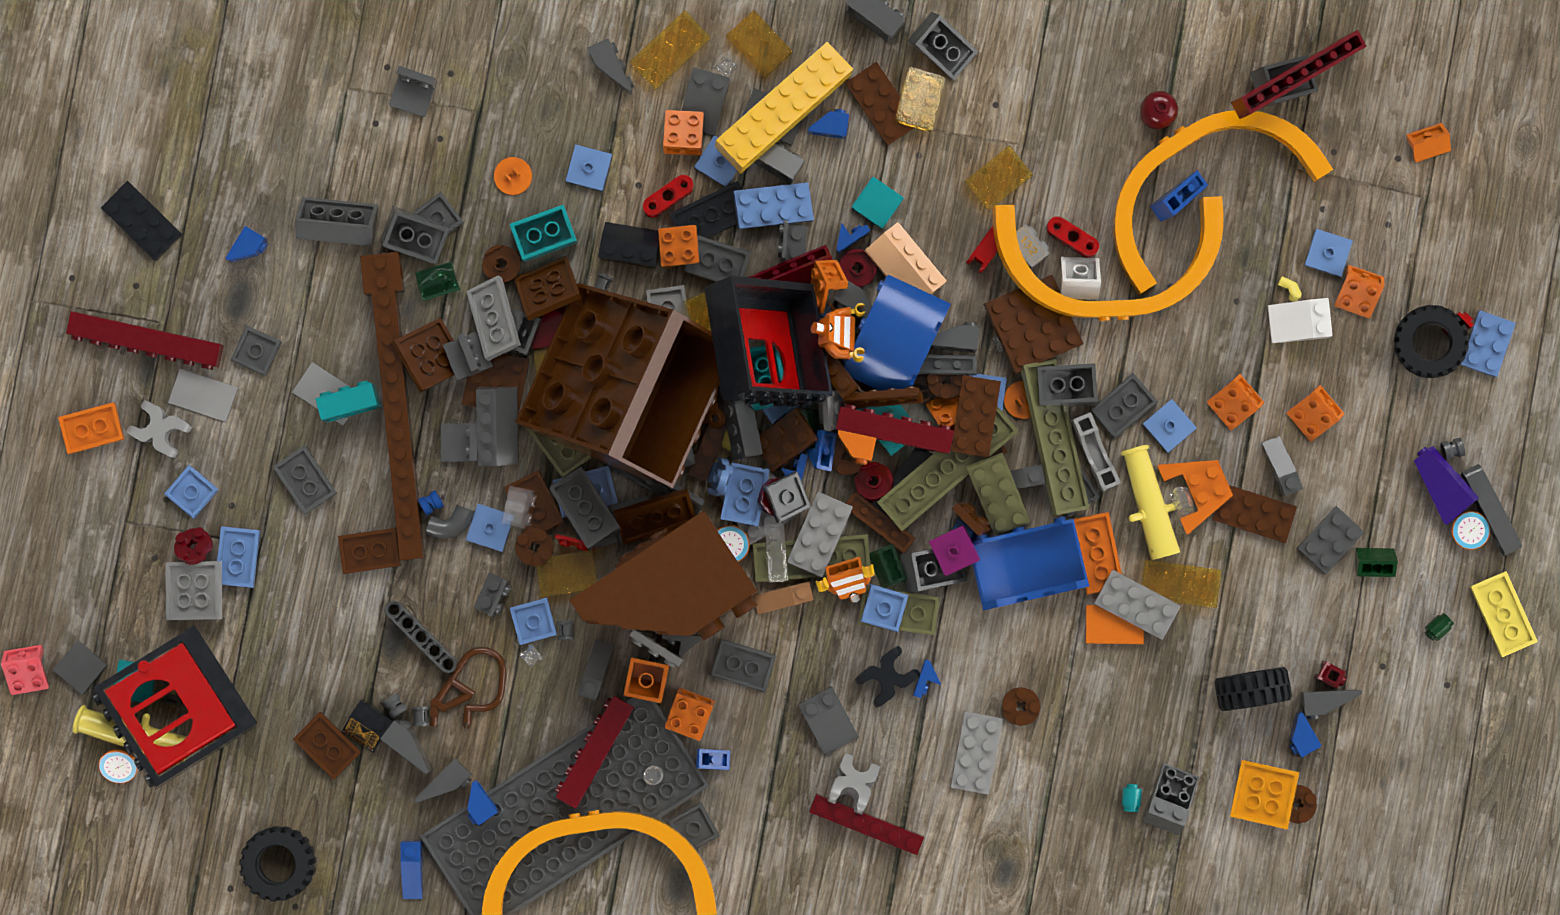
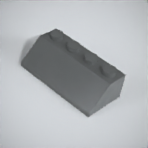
(336, 221)
(496, 426)

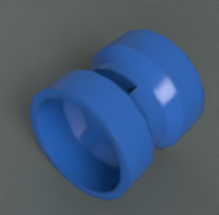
(434, 499)

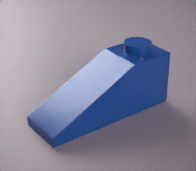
(1179, 196)
(412, 869)

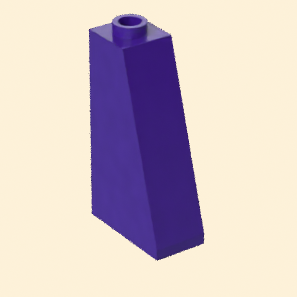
(1444, 484)

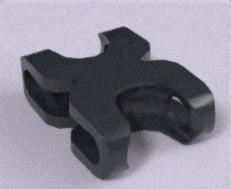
(887, 676)

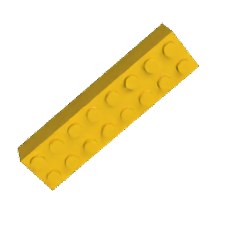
(783, 107)

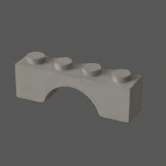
(1094, 451)

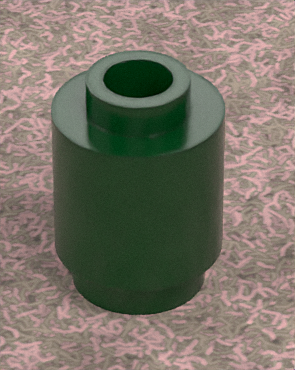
(1438, 627)

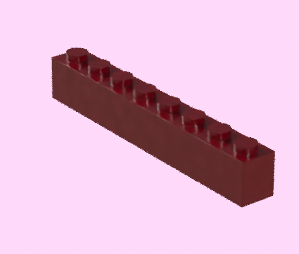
(1298, 74)
(144, 339)

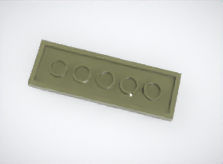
(846, 549)

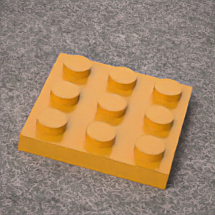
(1264, 794)

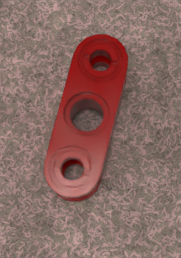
(663, 205)
(1062, 236)
(985, 251)

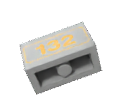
(1031, 248)

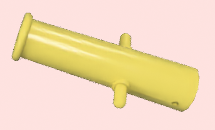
(1150, 504)
(95, 725)

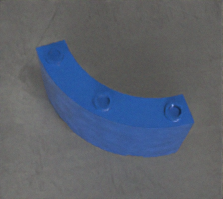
(896, 335)
(1029, 564)

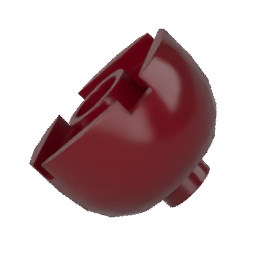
(1159, 110)

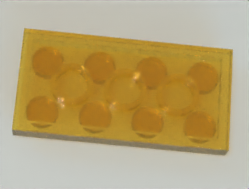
(670, 50)
(1183, 582)

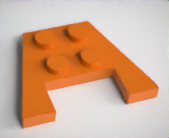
(1206, 486)

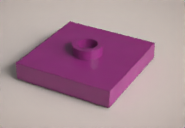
(954, 550)

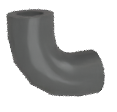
(450, 527)

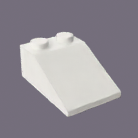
(1300, 320)

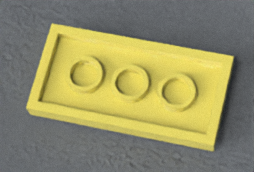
(1503, 614)

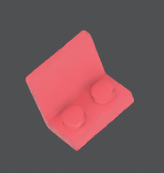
(24, 670)

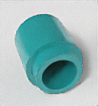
(1131, 797)

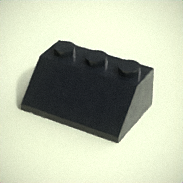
(629, 245)

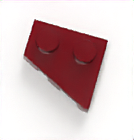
(548, 328)

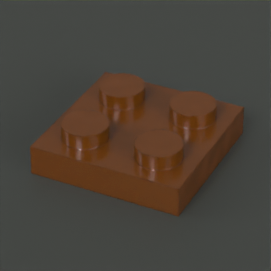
(967, 513)

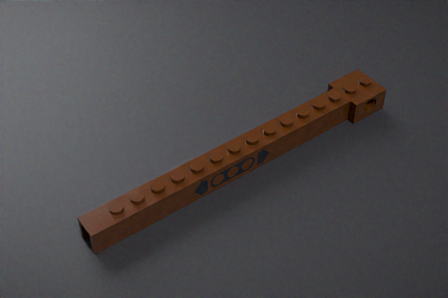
(383, 281)

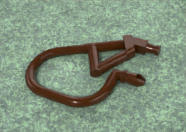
(436, 702)

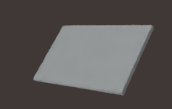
(315, 382)
(203, 395)

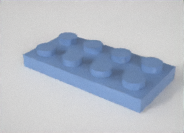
(773, 205)

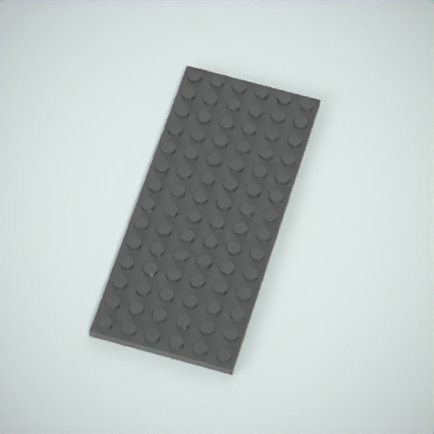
(529, 800)

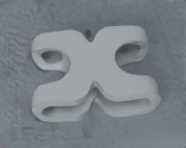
(159, 429)
(853, 783)

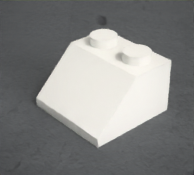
(1080, 278)

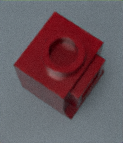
(1324, 672)

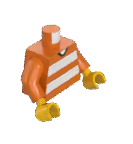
(837, 333)
(847, 579)

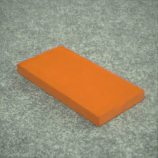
(1097, 549)

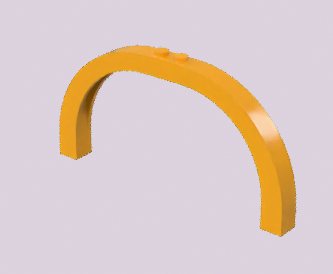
(1273, 126)
(1008, 248)
(595, 821)

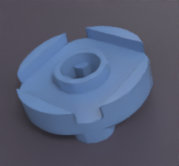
(719, 476)

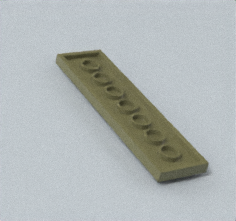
(1055, 447)
(937, 477)

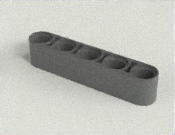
(1492, 510)
(412, 634)

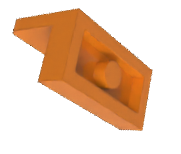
(1429, 142)

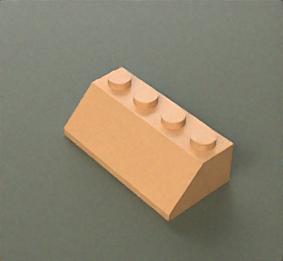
(902, 258)

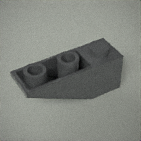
(606, 61)

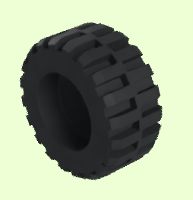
(1431, 315)
(1253, 689)
(254, 875)

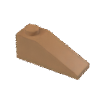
(783, 597)

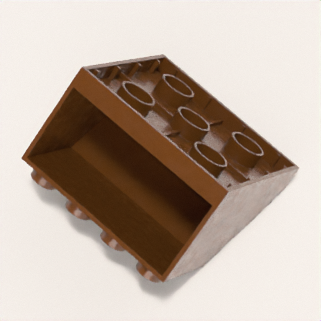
(625, 384)
(672, 586)

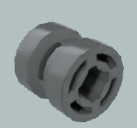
(1451, 449)
(394, 706)

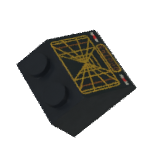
(367, 725)

